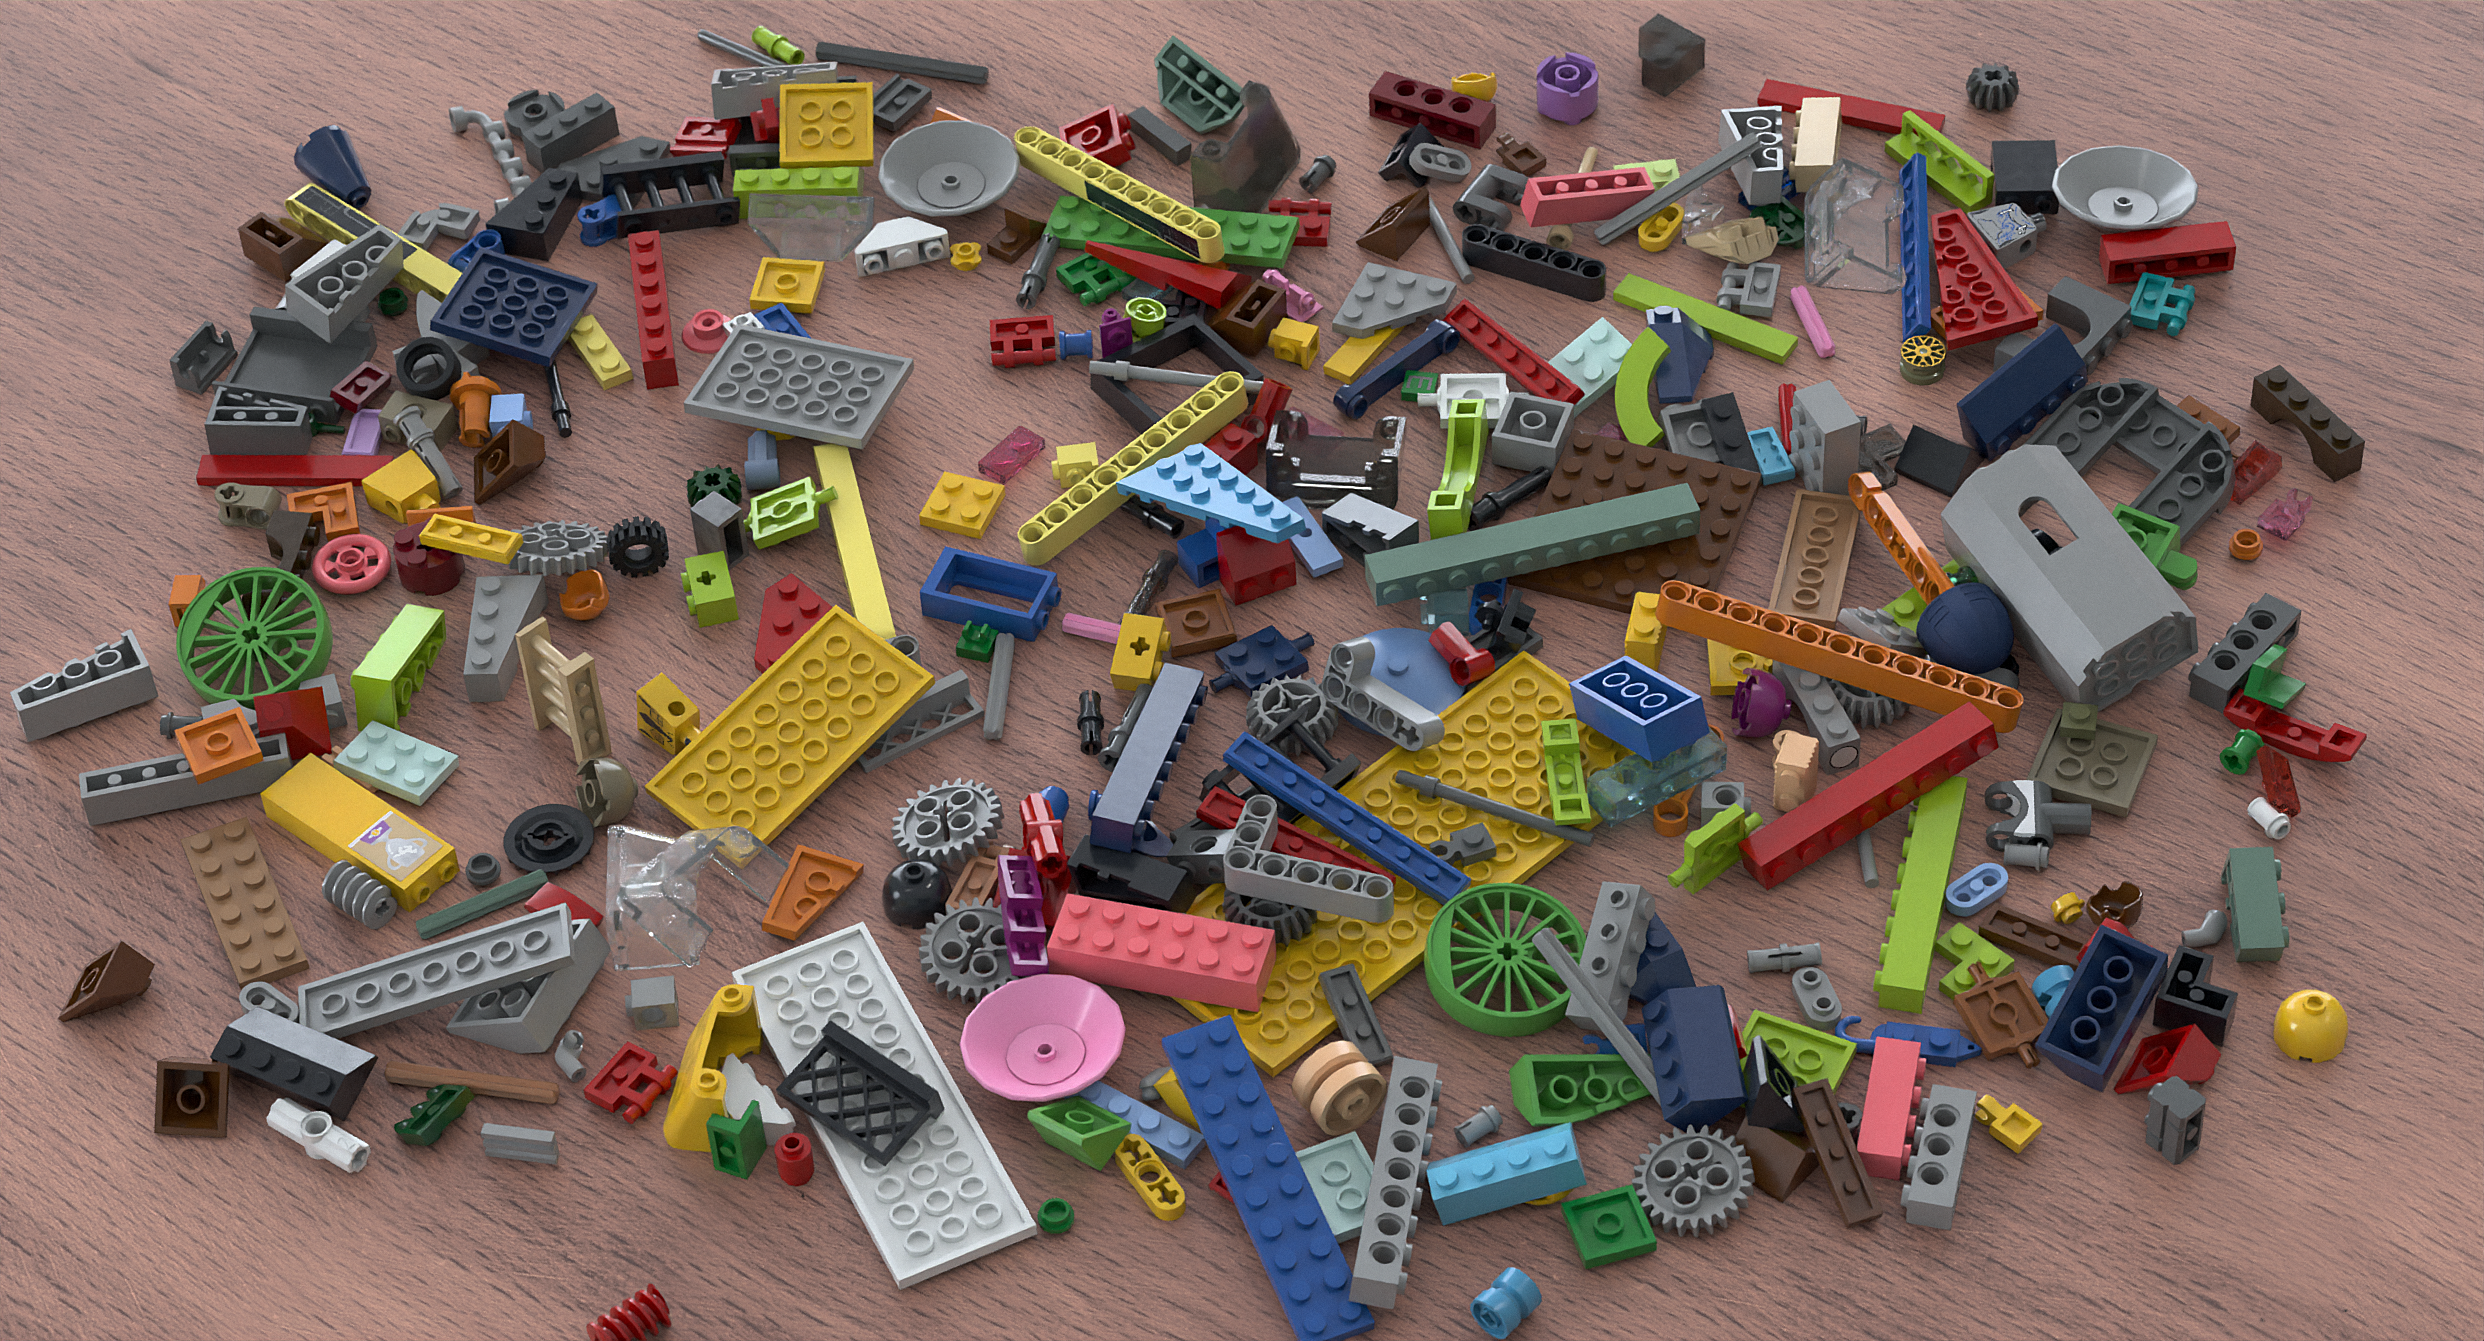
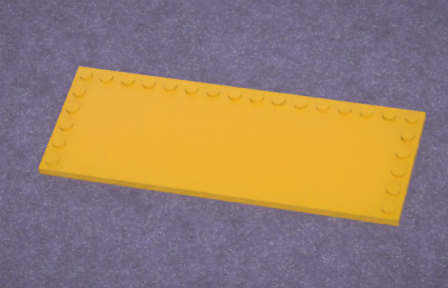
(1488, 750)

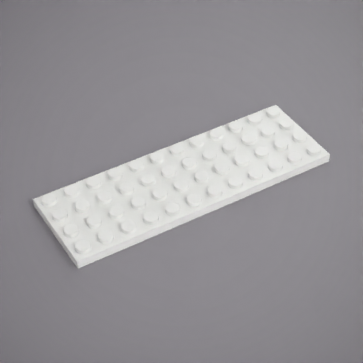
(945, 1188)

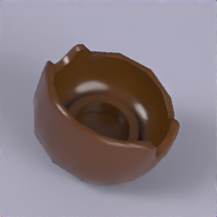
(2120, 905)

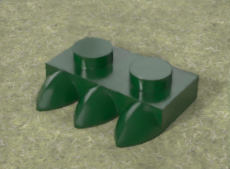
(1786, 219)
(433, 1116)

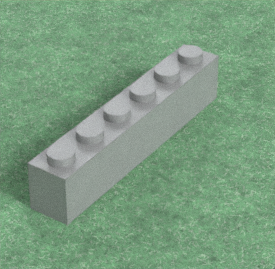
(170, 784)

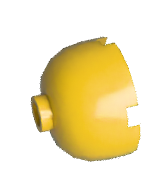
(2311, 1026)

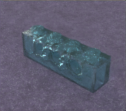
(1641, 784)

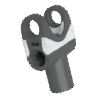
(2033, 815)

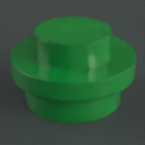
(1055, 1216)

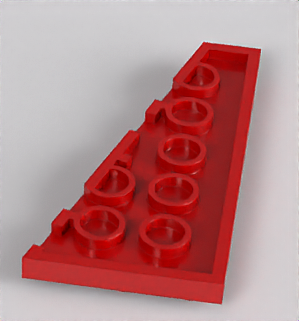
(1974, 288)

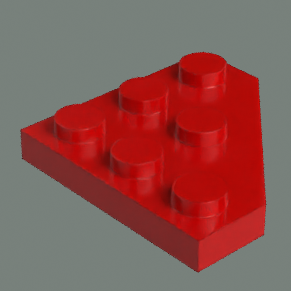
(786, 616)

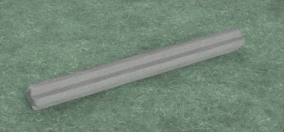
(1677, 188)
(1597, 1008)

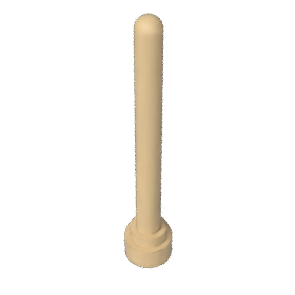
(1562, 235)

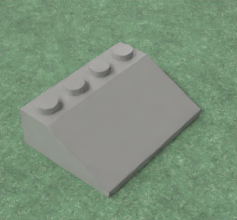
(531, 1012)

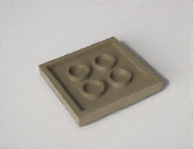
(2098, 770)

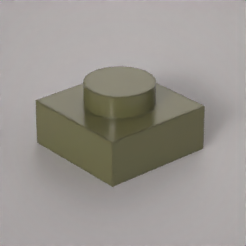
(2078, 720)

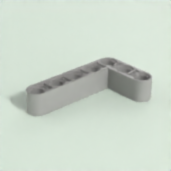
(1296, 881)

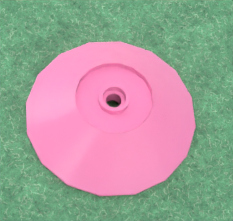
(1042, 1037)

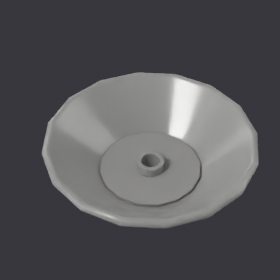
(949, 168)
(2125, 188)

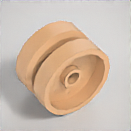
(1339, 1088)

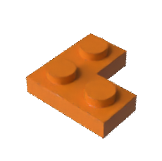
(332, 504)

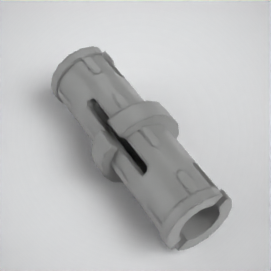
(1784, 957)

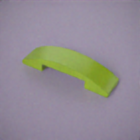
(1565, 772)

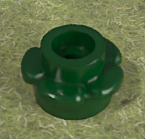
(392, 302)

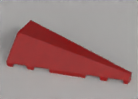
(1202, 282)

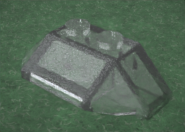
(811, 224)

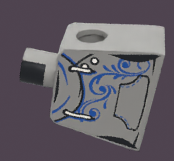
(2008, 231)

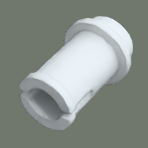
(2274, 823)

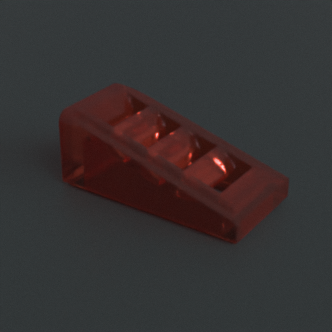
(2271, 466)

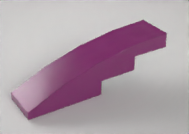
(1022, 915)

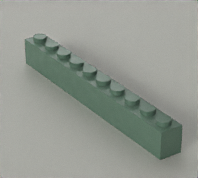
(1532, 544)

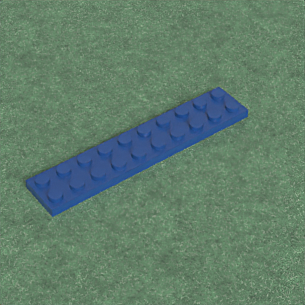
(1266, 1182)

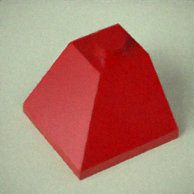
(300, 716)
(2169, 1054)

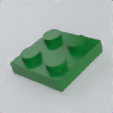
(1608, 1226)

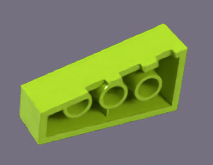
(397, 666)

